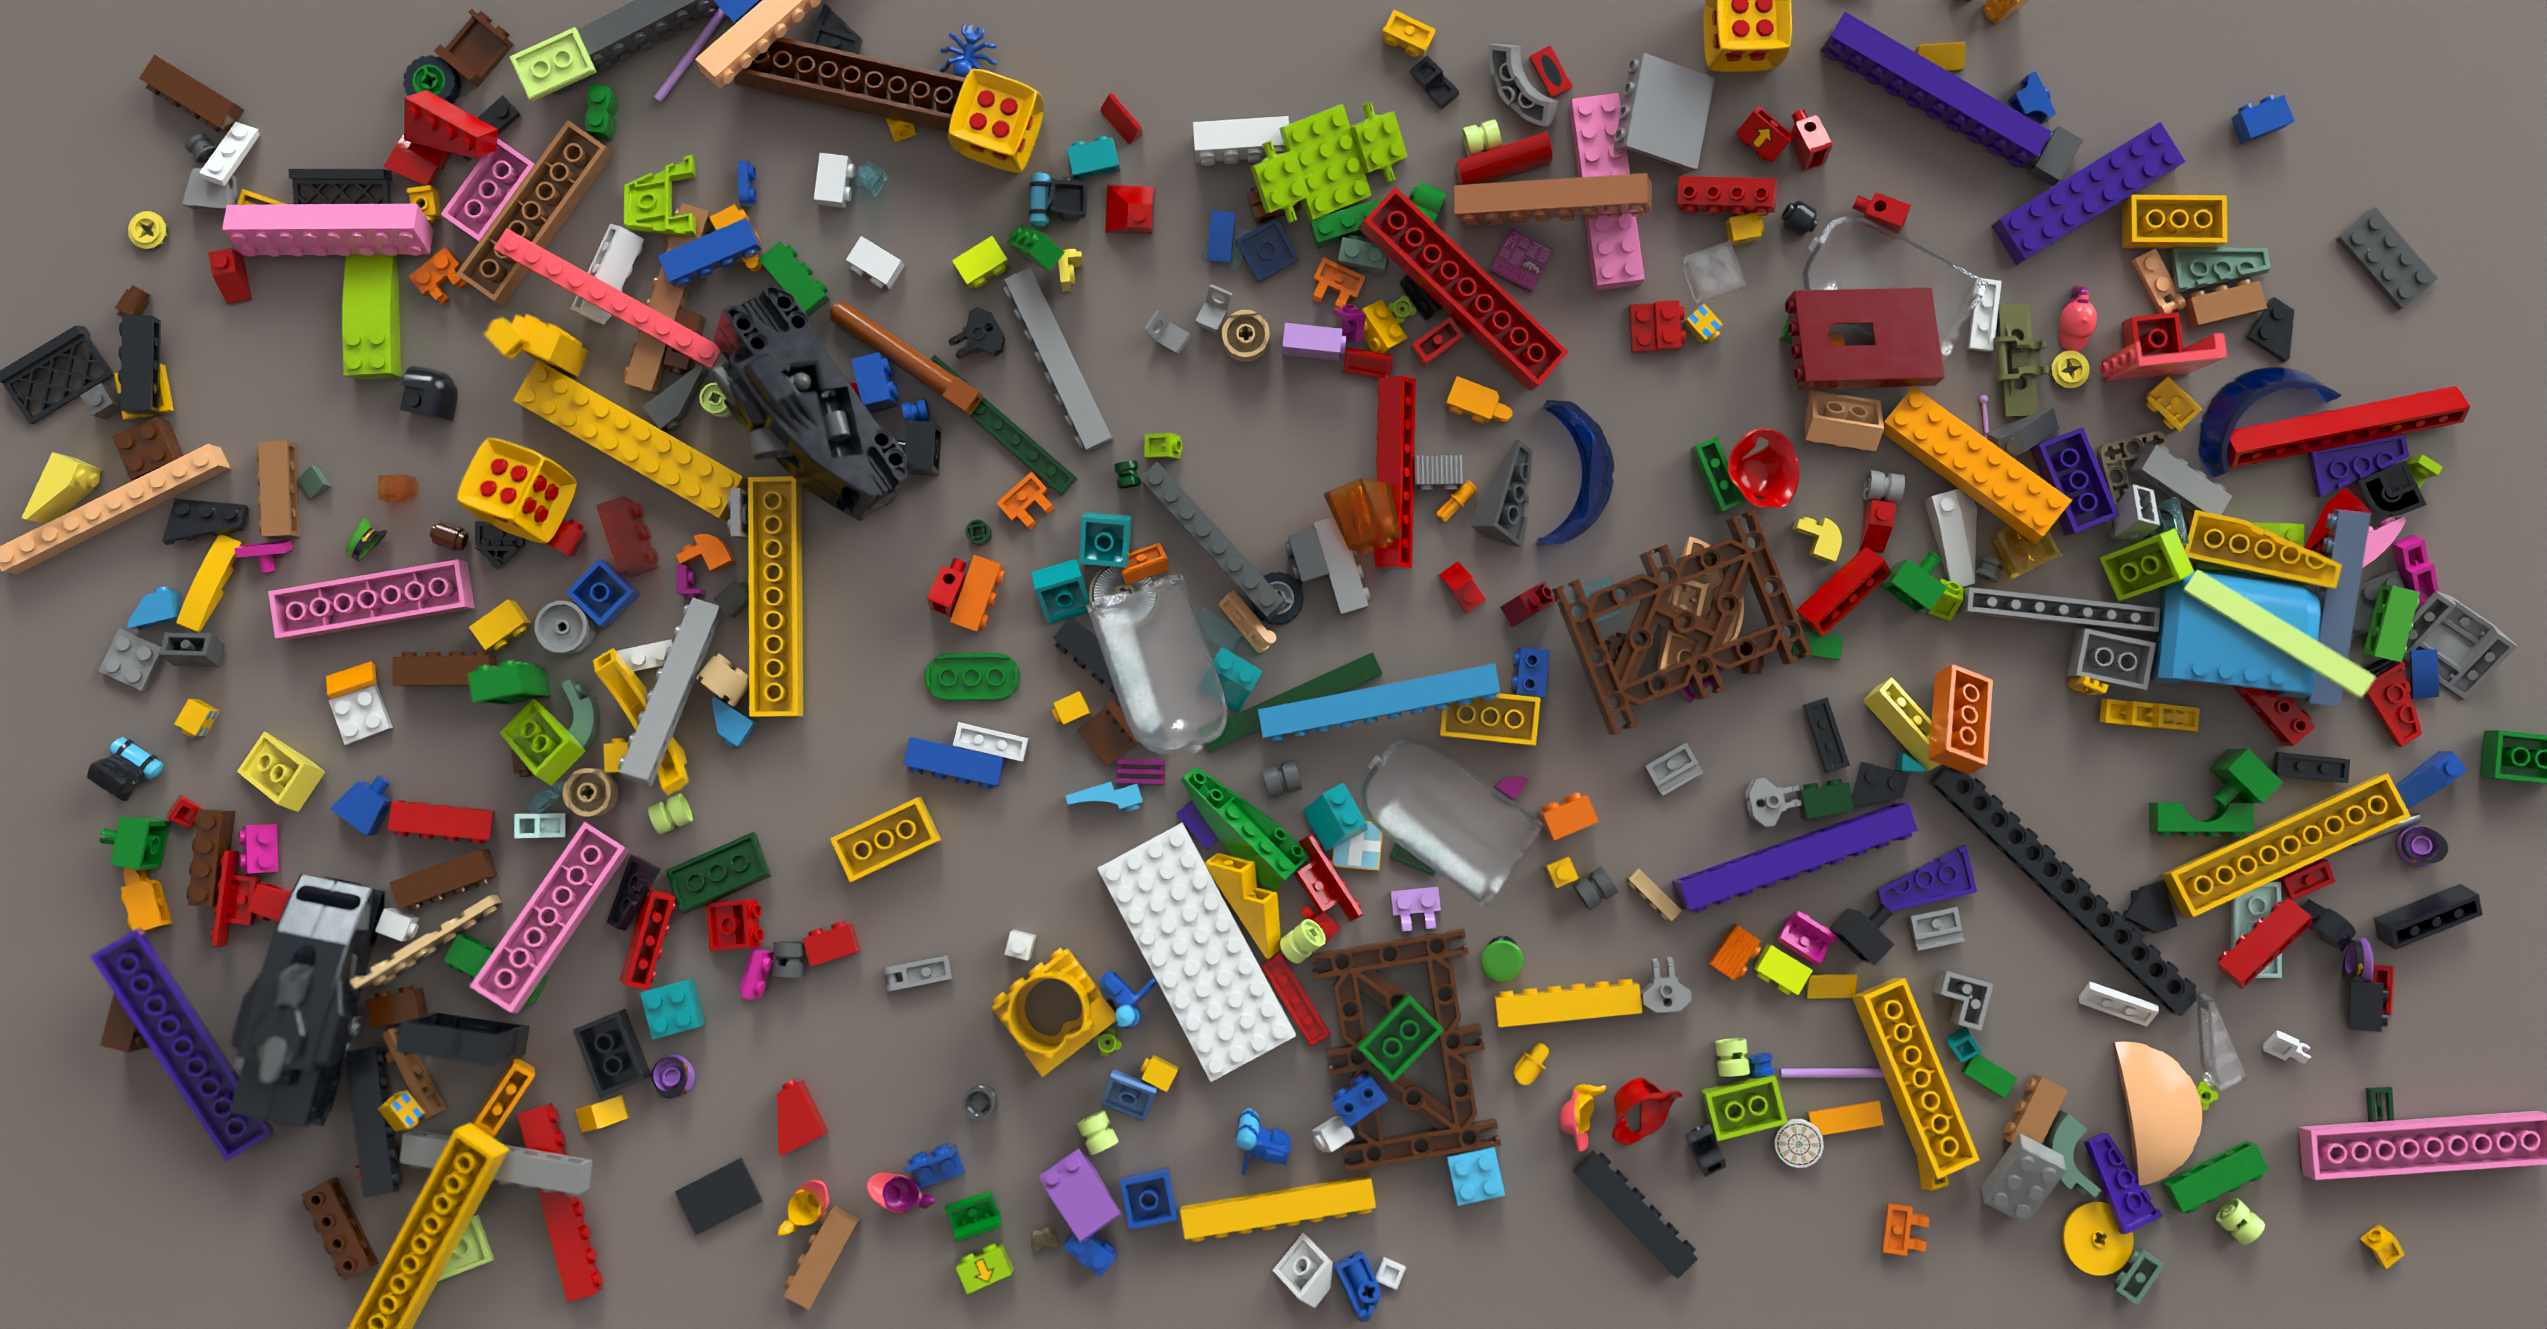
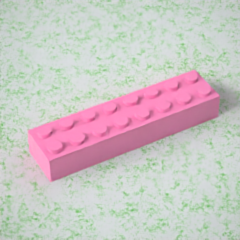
(328, 229)
(1610, 241)
(371, 599)
(550, 918)

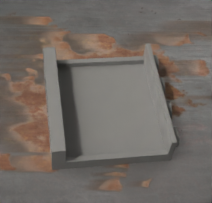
(1664, 111)

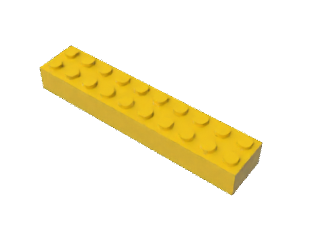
(629, 439)
(775, 597)
(2285, 845)
(431, 1231)

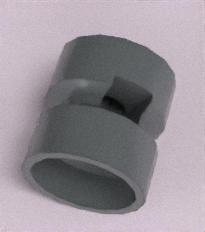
(1282, 779)
(1595, 888)
(788, 959)
(980, 1102)

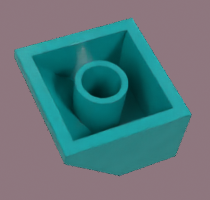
(1105, 539)
(1061, 591)
(1236, 678)
(1335, 817)

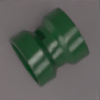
(1127, 474)
(980, 535)

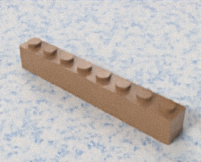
(648, 354)

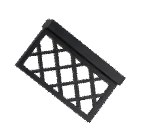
(340, 177)
(48, 354)

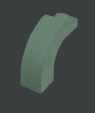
(586, 713)
(2062, 1138)

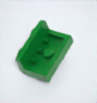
(974, 1216)

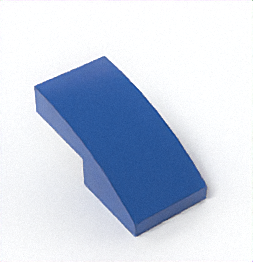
(1221, 235)
(2424, 673)

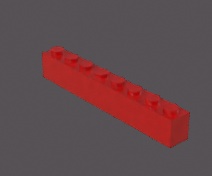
(1396, 463)
(562, 1212)

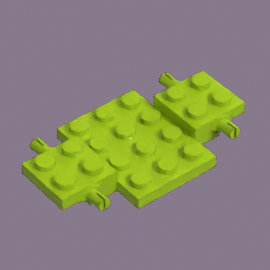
(1327, 161)

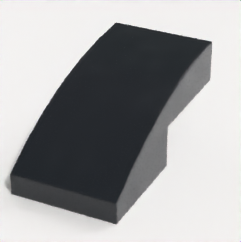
(1433, 82)

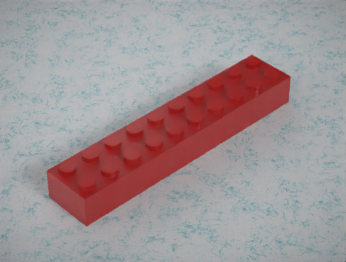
(1463, 289)

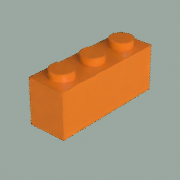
(977, 594)

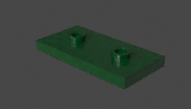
(718, 873)

